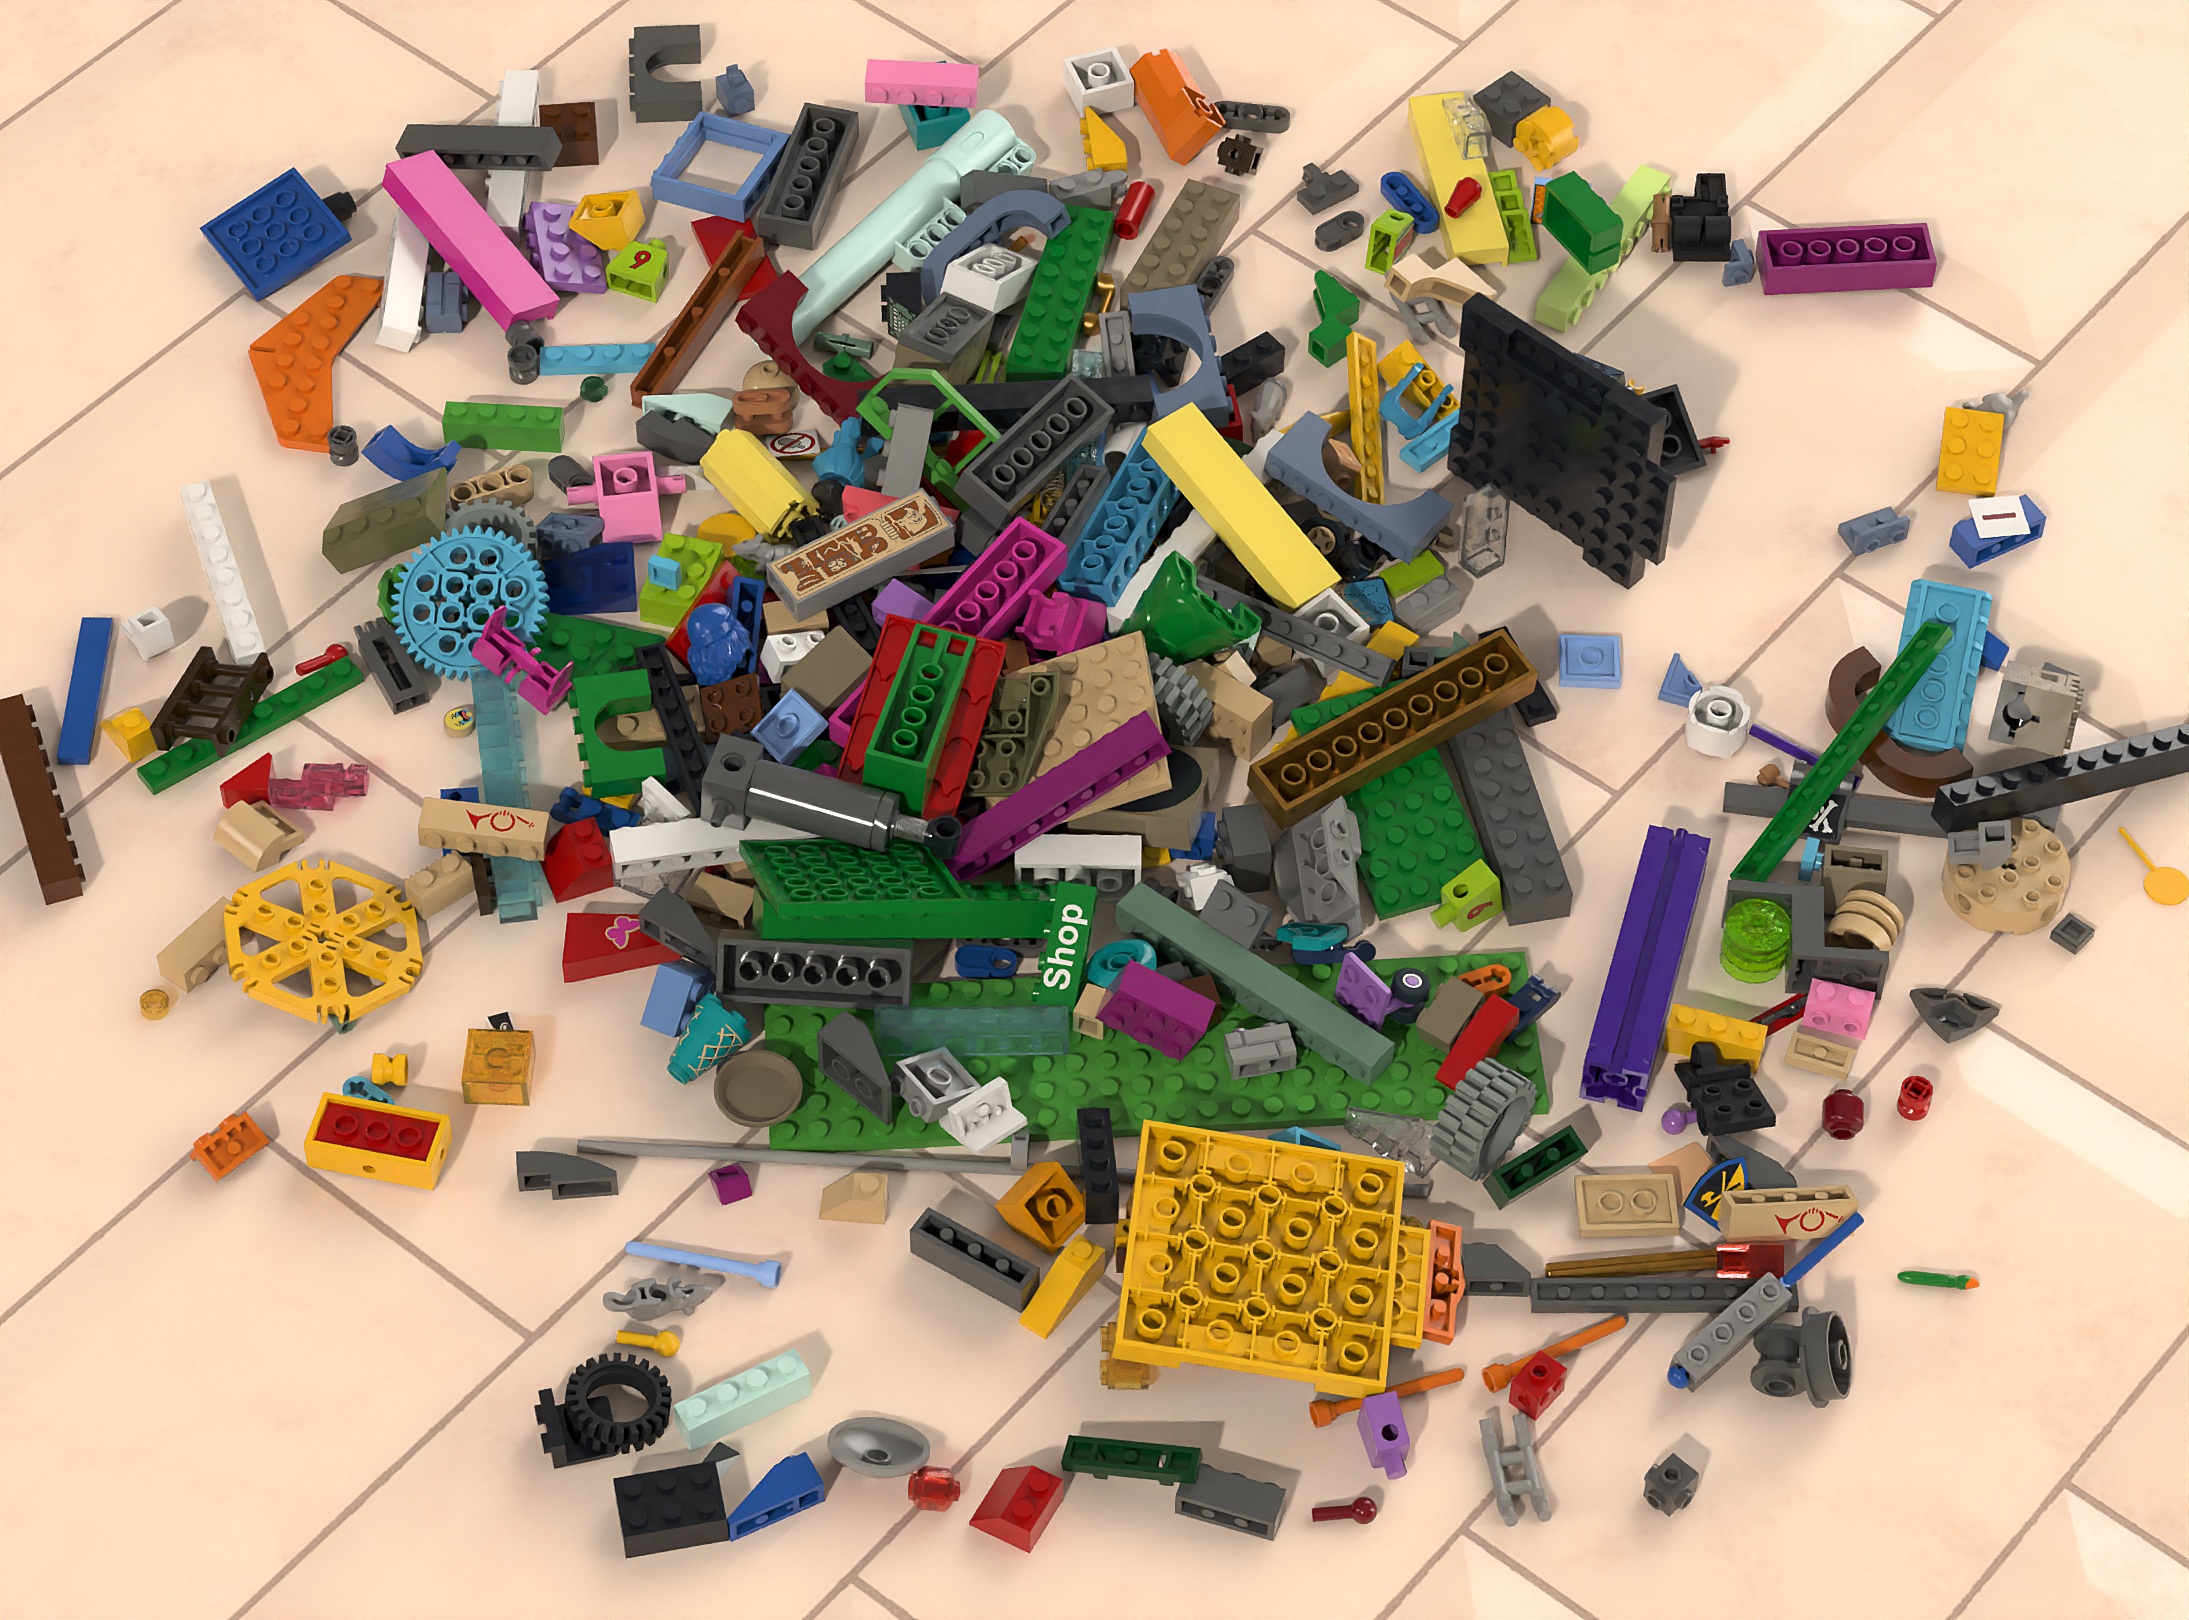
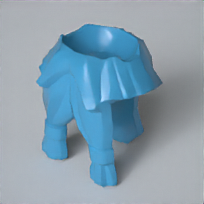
(1392, 411)
(842, 459)

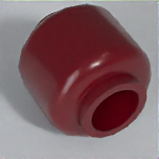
(1842, 1114)

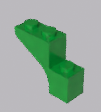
(1337, 312)

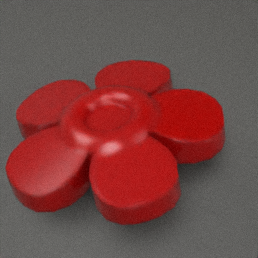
(1713, 443)

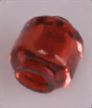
(933, 1488)

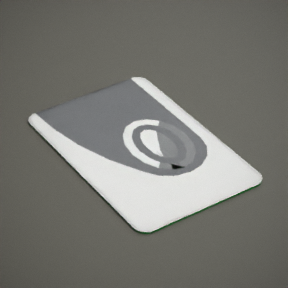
(501, 1021)

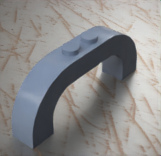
(986, 224)

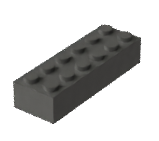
(808, 176)
(1034, 450)
(814, 971)

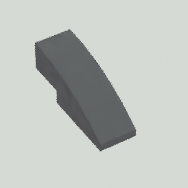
(673, 440)
(565, 1175)

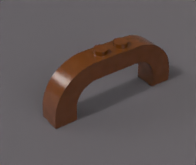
(1886, 761)

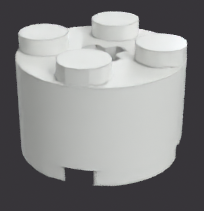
(1717, 722)

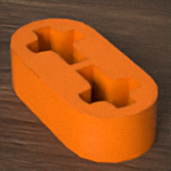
(1481, 980)

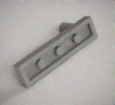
(1116, 344)

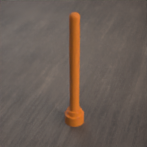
(1498, 1376)
(1324, 1412)

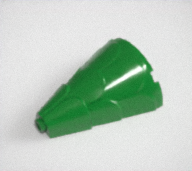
(1184, 620)

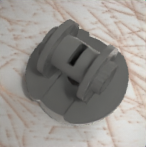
(1823, 1356)

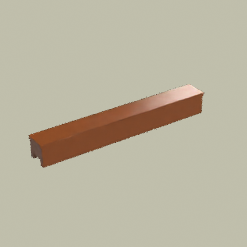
(699, 318)

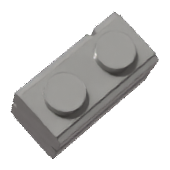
(1428, 606)
(1259, 1050)

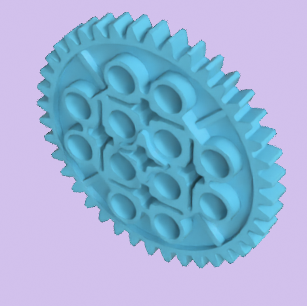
(437, 564)

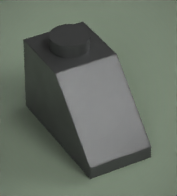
(1493, 1272)

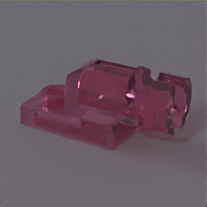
(319, 786)

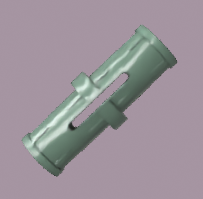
(859, 347)

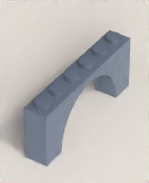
(1180, 316)
(1397, 528)

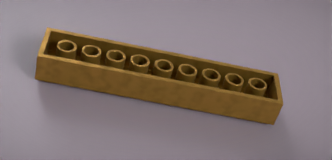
(1391, 728)

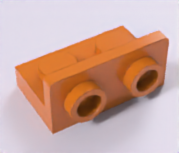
(229, 1146)

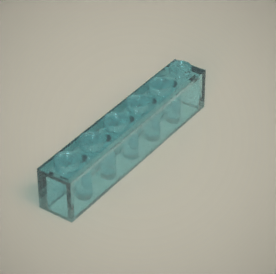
(972, 1030)

